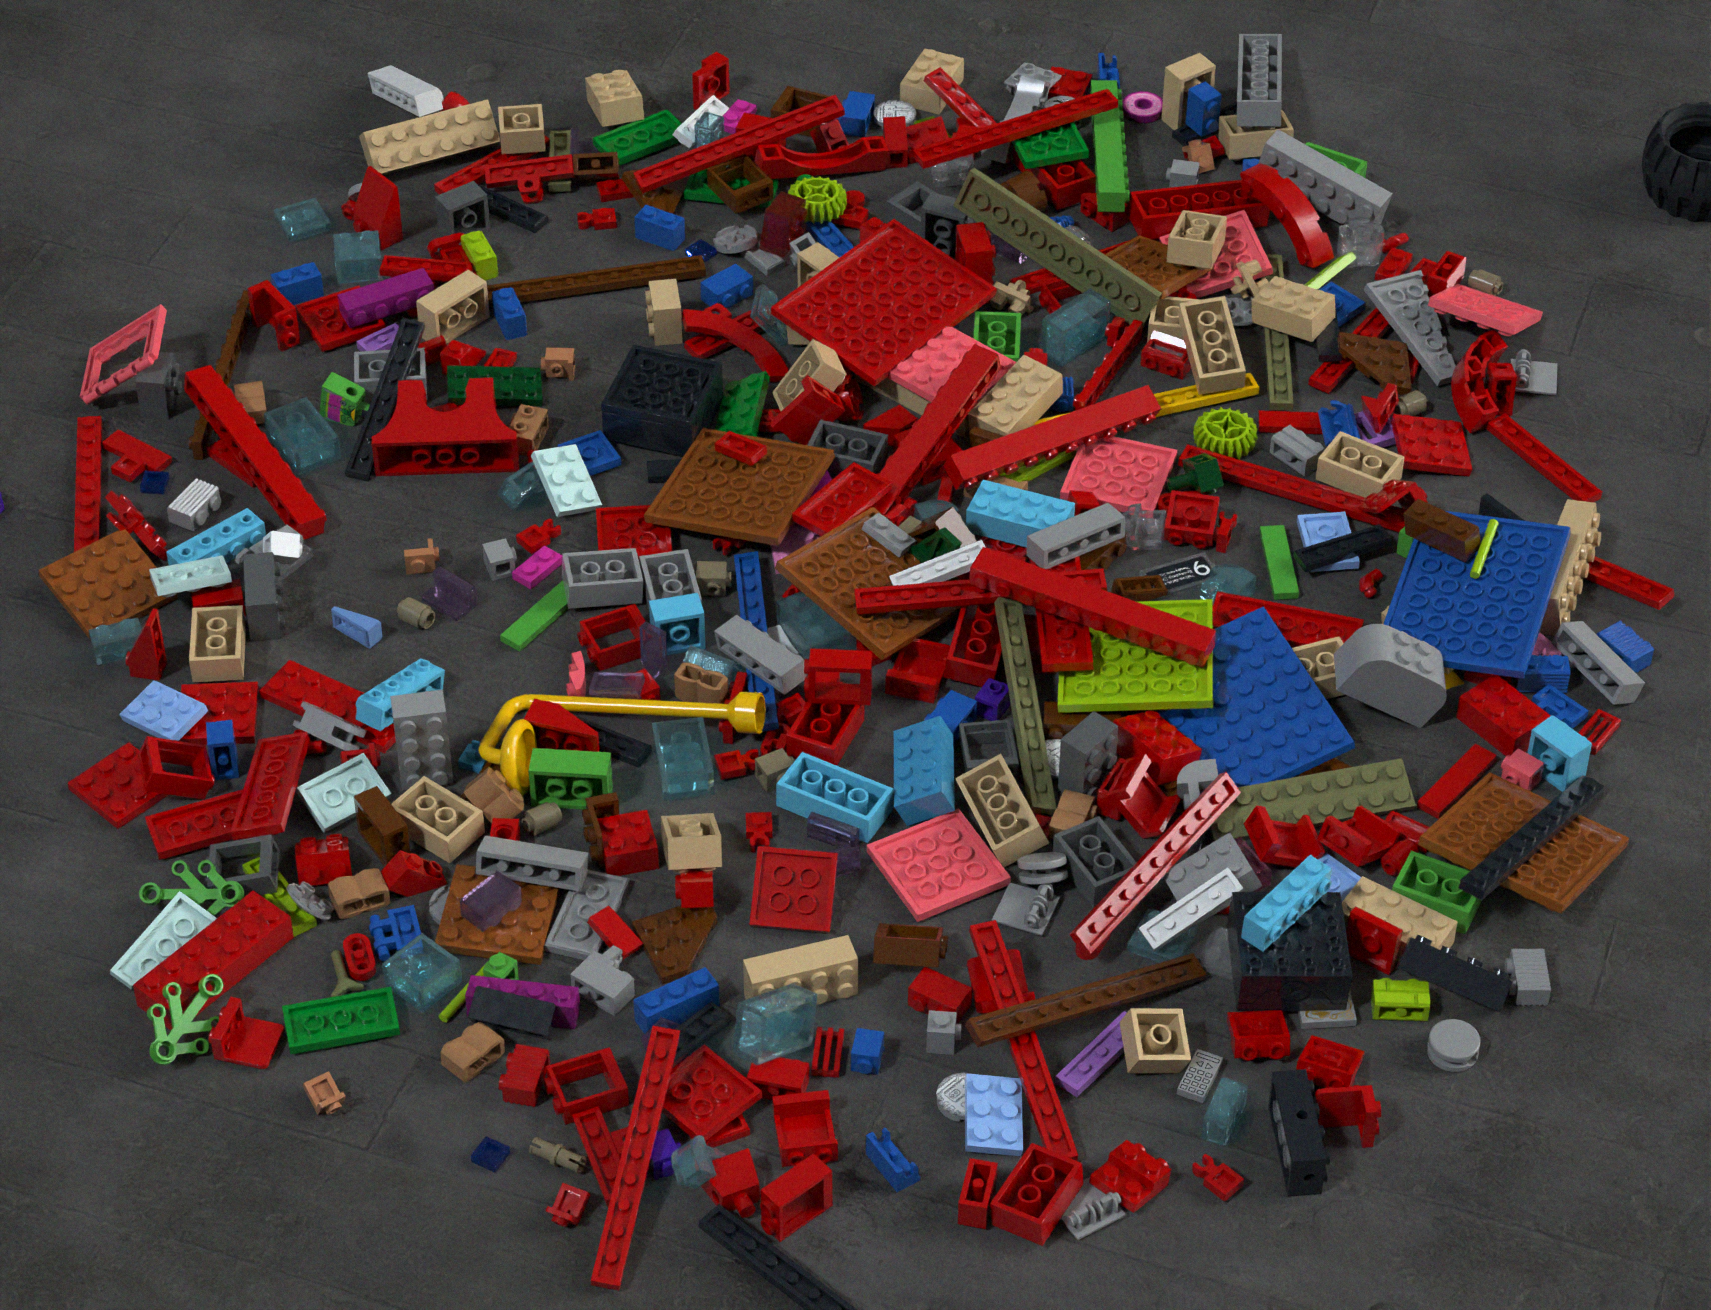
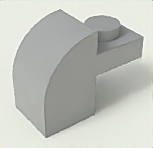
(1195, 779)

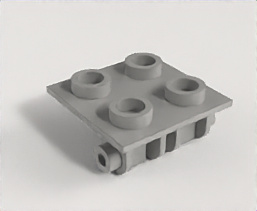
(1031, 71)
(1534, 375)
(1027, 908)
(1092, 1210)

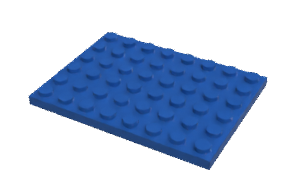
(1486, 620)
(1265, 708)

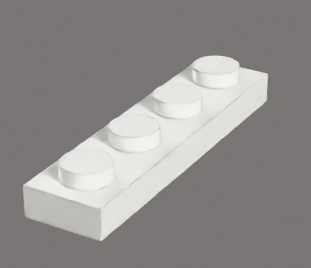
(685, 132)
(941, 567)
(1190, 909)

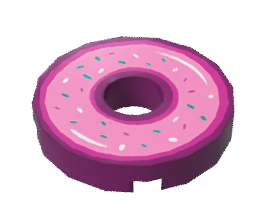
(1134, 101)

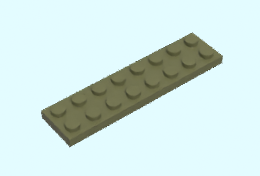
(1375, 786)

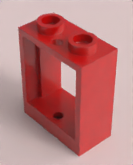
(1055, 291)
(608, 624)
(843, 662)
(175, 752)
(580, 1068)
(796, 1197)

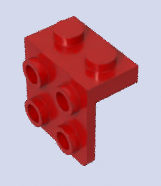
(1394, 490)
(322, 859)
(980, 989)
(244, 1038)
(1350, 1108)

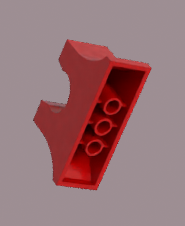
(445, 442)

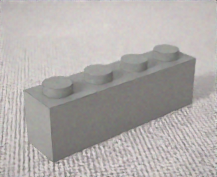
(1075, 536)
(760, 654)
(1598, 662)
(532, 863)

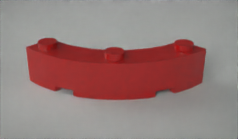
(1292, 210)
(1467, 385)

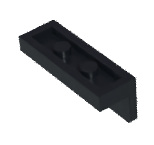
(512, 1012)

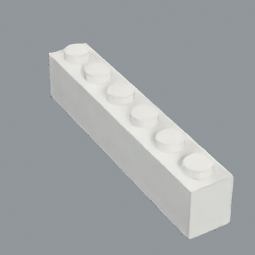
(406, 91)

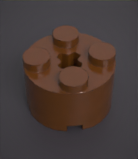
(1025, 187)

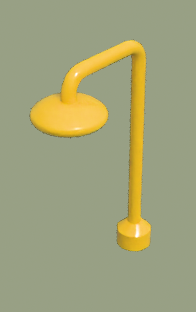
(744, 713)

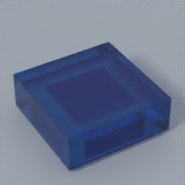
(701, 248)
(154, 482)
(490, 1154)

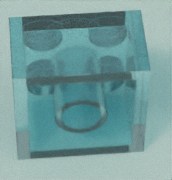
(357, 256)
(422, 972)

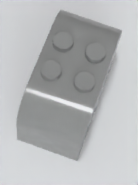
(1392, 673)

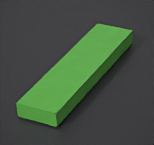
(1279, 562)
(536, 619)

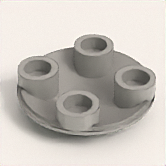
(1240, 310)
(305, 898)

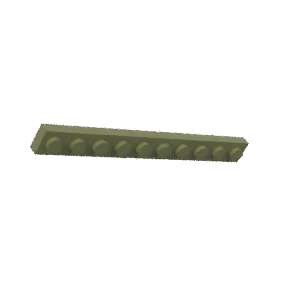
(1278, 356)
(1025, 706)

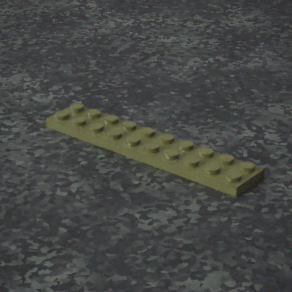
(1055, 247)

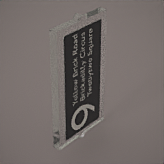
(1182, 574)

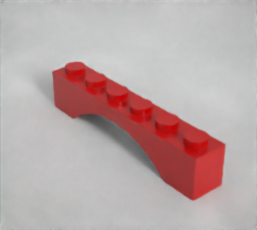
(860, 156)

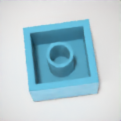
(681, 620)
(1561, 750)

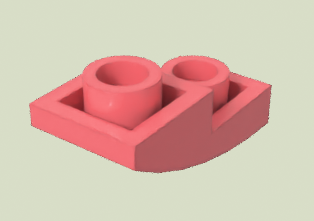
(577, 679)

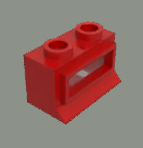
(1166, 355)

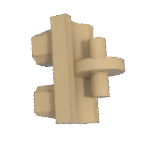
(1248, 270)
(1015, 295)

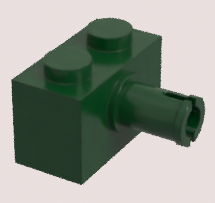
(1201, 474)

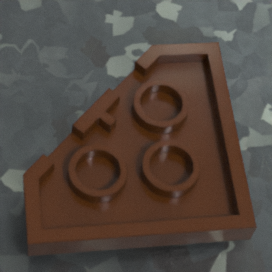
(662, 198)
(1378, 359)
(675, 939)

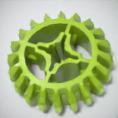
(823, 198)
(1225, 432)

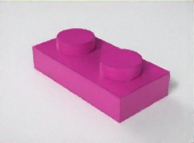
(735, 113)
(537, 567)

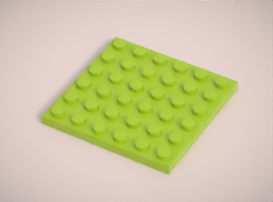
(1138, 677)

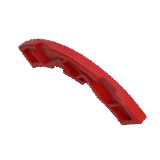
(739, 335)

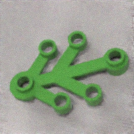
(198, 892)
(181, 1022)

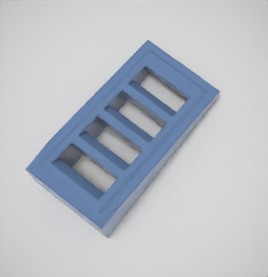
(357, 626)

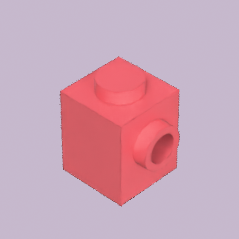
(1522, 769)

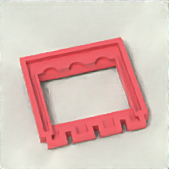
(148, 324)

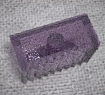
(490, 901)

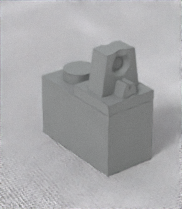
(603, 982)

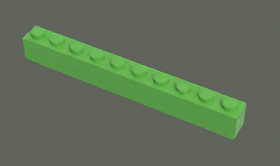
(1110, 153)

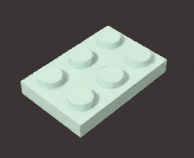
(566, 480)
(190, 576)
(332, 793)

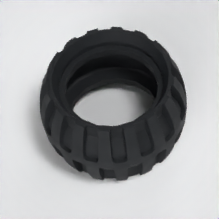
(1679, 162)

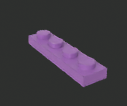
(1092, 1060)

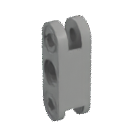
(329, 727)

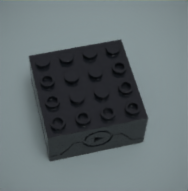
(661, 400)
(1298, 971)

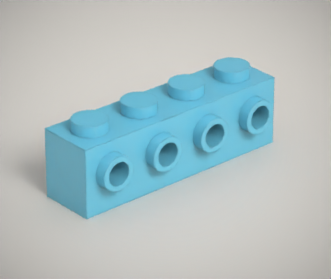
(223, 539)
(375, 705)
(1286, 903)

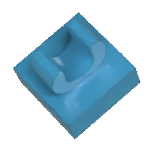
(471, 759)

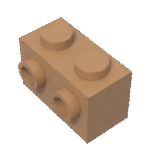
(531, 426)

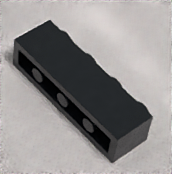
(1455, 974)

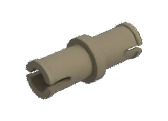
(557, 1155)

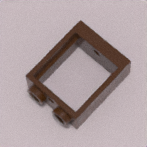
(795, 98)
(746, 197)
(380, 825)
(909, 945)

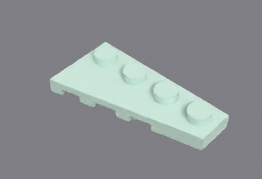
(165, 935)

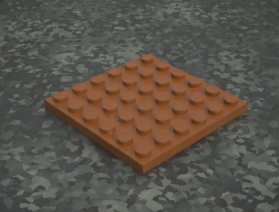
(737, 499)
(850, 560)
(1497, 811)

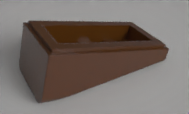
(1132, 587)

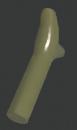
(344, 983)

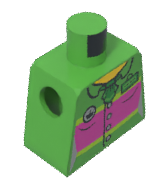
(342, 401)

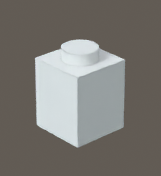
(284, 546)

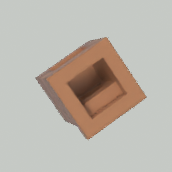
(559, 363)

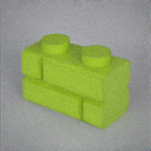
(480, 254)
(1400, 1000)

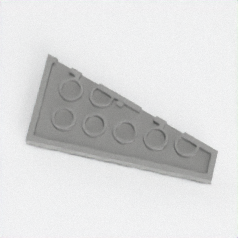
(1405, 307)

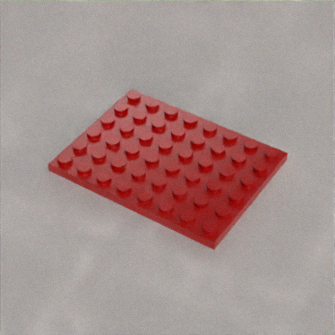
(883, 301)

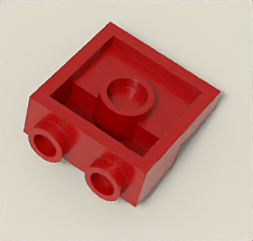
(711, 79)
(1191, 519)
(1258, 1034)
(1330, 1062)
(1132, 1175)

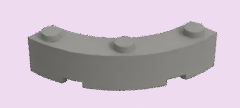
(1028, 98)

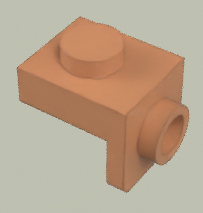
(1200, 152)
(421, 559)
(324, 1094)

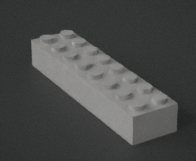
(1259, 80)

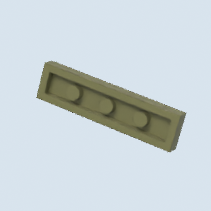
(559, 146)

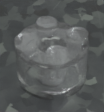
(1362, 239)

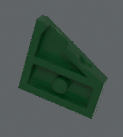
(935, 545)

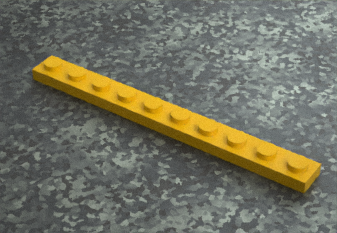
(1188, 398)

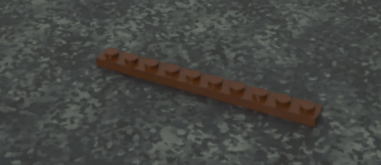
(603, 279)
(224, 366)
(1085, 1000)

